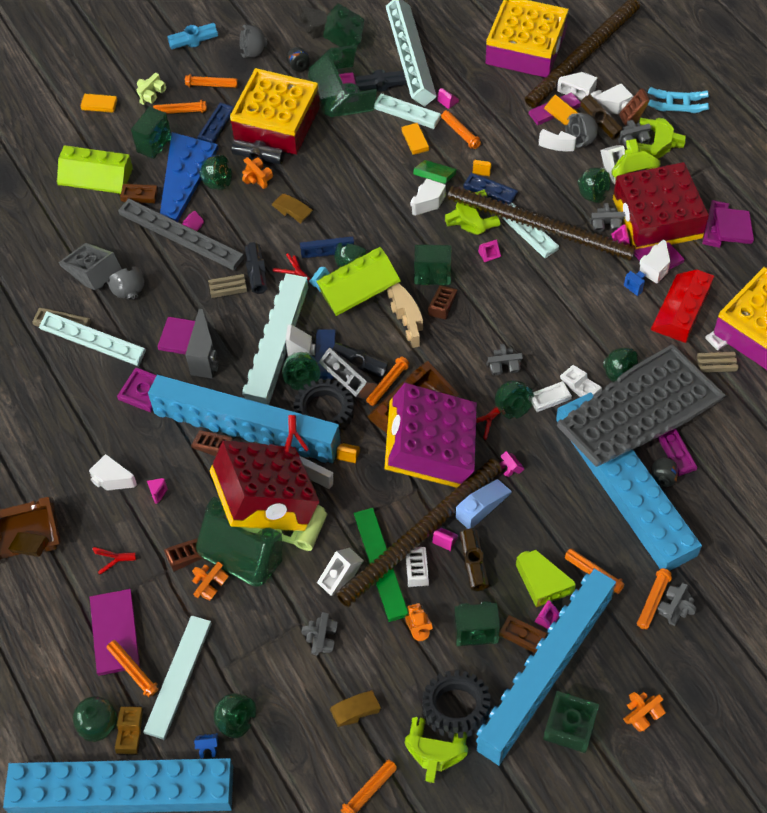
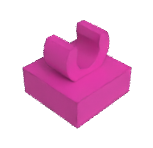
(512, 464)

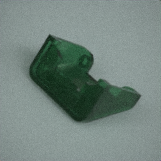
(239, 551)

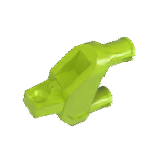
(663, 139)
(634, 160)
(469, 218)
(432, 753)

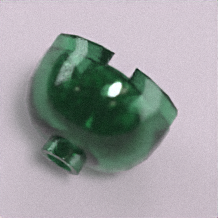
(215, 172)
(594, 184)
(347, 254)
(619, 362)
(300, 370)
(513, 399)
(233, 714)
(94, 718)

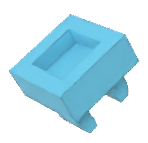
(322, 271)

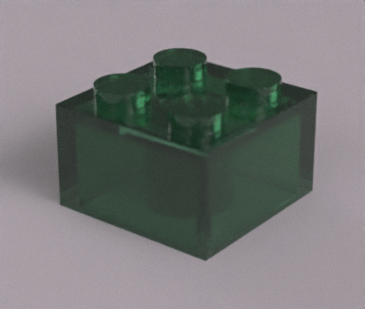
(343, 26)
(151, 132)
(432, 264)
(476, 624)
(571, 722)

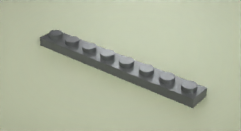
(181, 234)

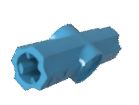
(192, 36)

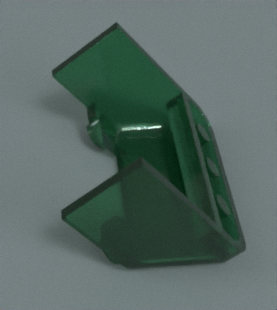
(334, 96)

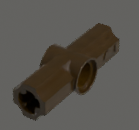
(594, 109)
(475, 570)

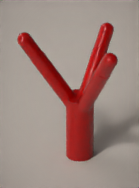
(298, 271)
(489, 417)
(293, 431)
(118, 557)

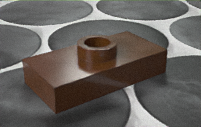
(139, 193)
(521, 633)

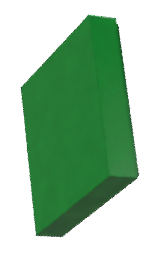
(434, 171)

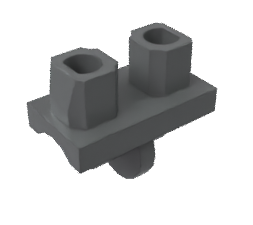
(635, 131)
(606, 216)
(512, 360)
(680, 606)
(323, 626)

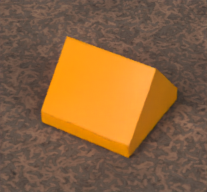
(482, 167)
(348, 452)

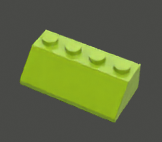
(93, 169)
(358, 281)

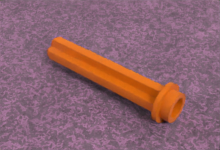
(210, 81)
(183, 107)
(473, 141)
(401, 364)
(588, 566)
(653, 600)
(132, 668)
(369, 788)

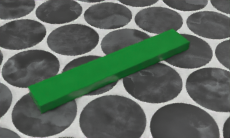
(375, 546)

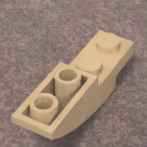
(408, 311)

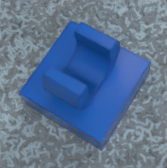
(635, 282)
(206, 742)

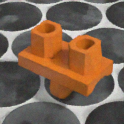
(253, 173)
(204, 588)
(418, 622)
(651, 705)

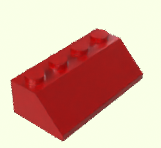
(683, 304)

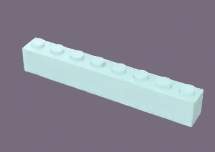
(411, 52)
(273, 345)

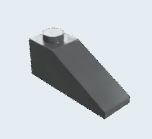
(348, 374)

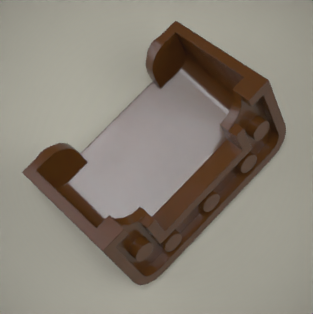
(425, 377)
(29, 518)

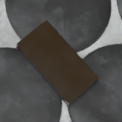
(28, 544)

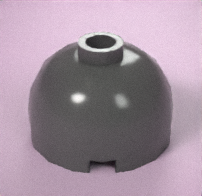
(252, 41)
(583, 127)
(127, 283)

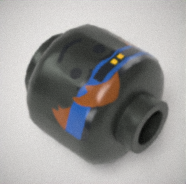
(298, 59)
(665, 472)

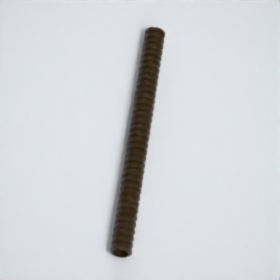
(581, 53)
(541, 222)
(417, 534)

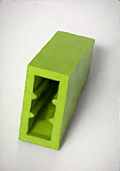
(543, 578)

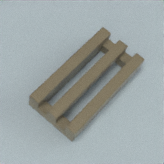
(227, 283)
(717, 359)

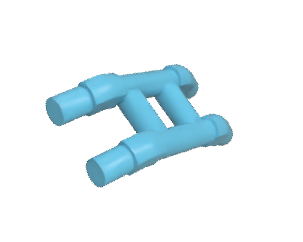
(687, 97)

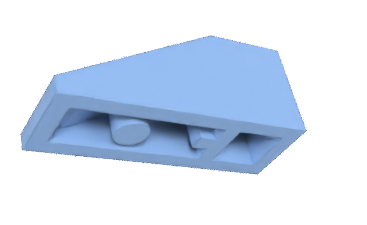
(481, 503)

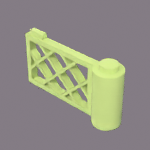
(303, 539)

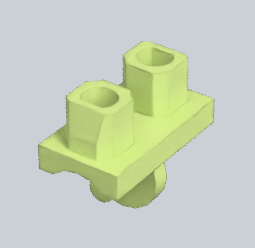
(148, 87)

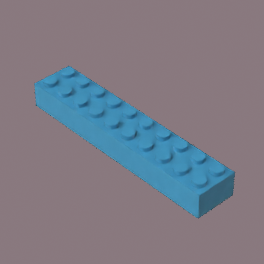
(242, 418)
(642, 504)
(544, 667)
(119, 786)

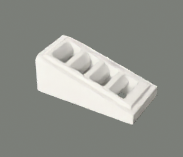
(419, 580)

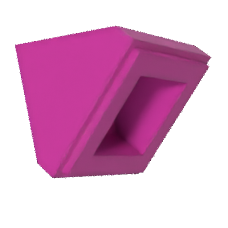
(446, 98)
(193, 221)
(621, 234)
(489, 250)
(158, 489)
(444, 538)
(547, 615)

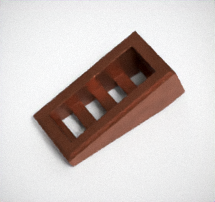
(634, 107)
(439, 312)
(209, 448)
(177, 549)

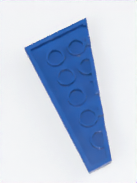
(182, 172)

